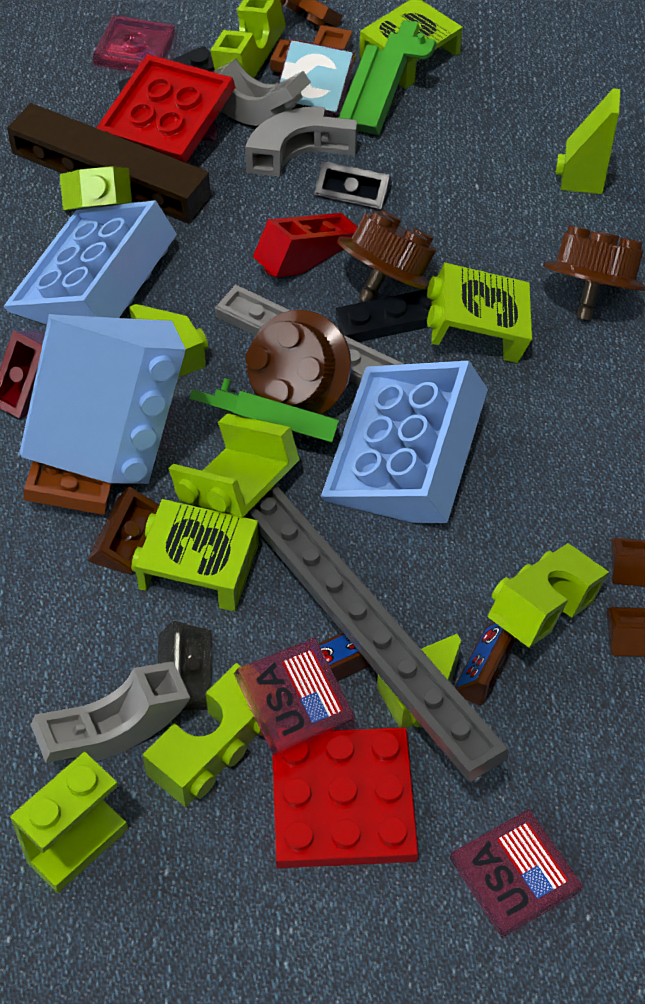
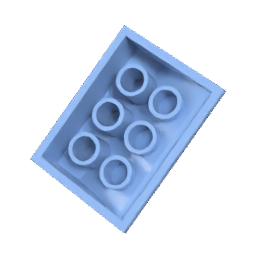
(95, 263)
(102, 396)
(407, 440)

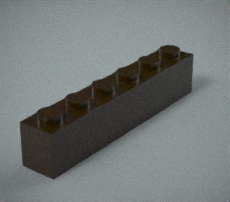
(72, 146)

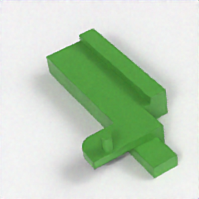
(380, 75)
(269, 411)

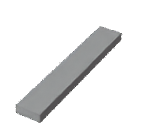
(252, 311)

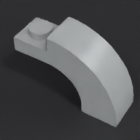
(256, 101)
(297, 133)
(116, 722)

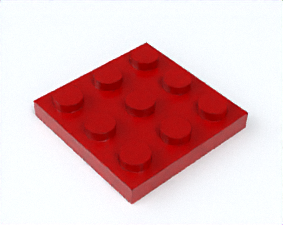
(168, 106)
(344, 800)

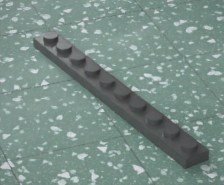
(379, 638)

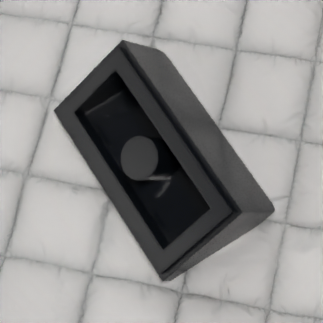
(352, 185)

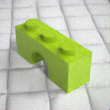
(259, 29)
(540, 592)
(189, 763)

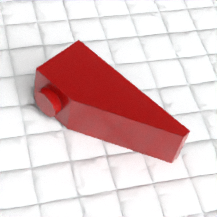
(301, 242)

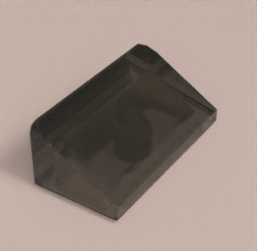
(191, 654)

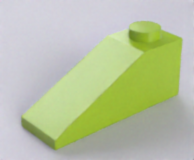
(589, 148)

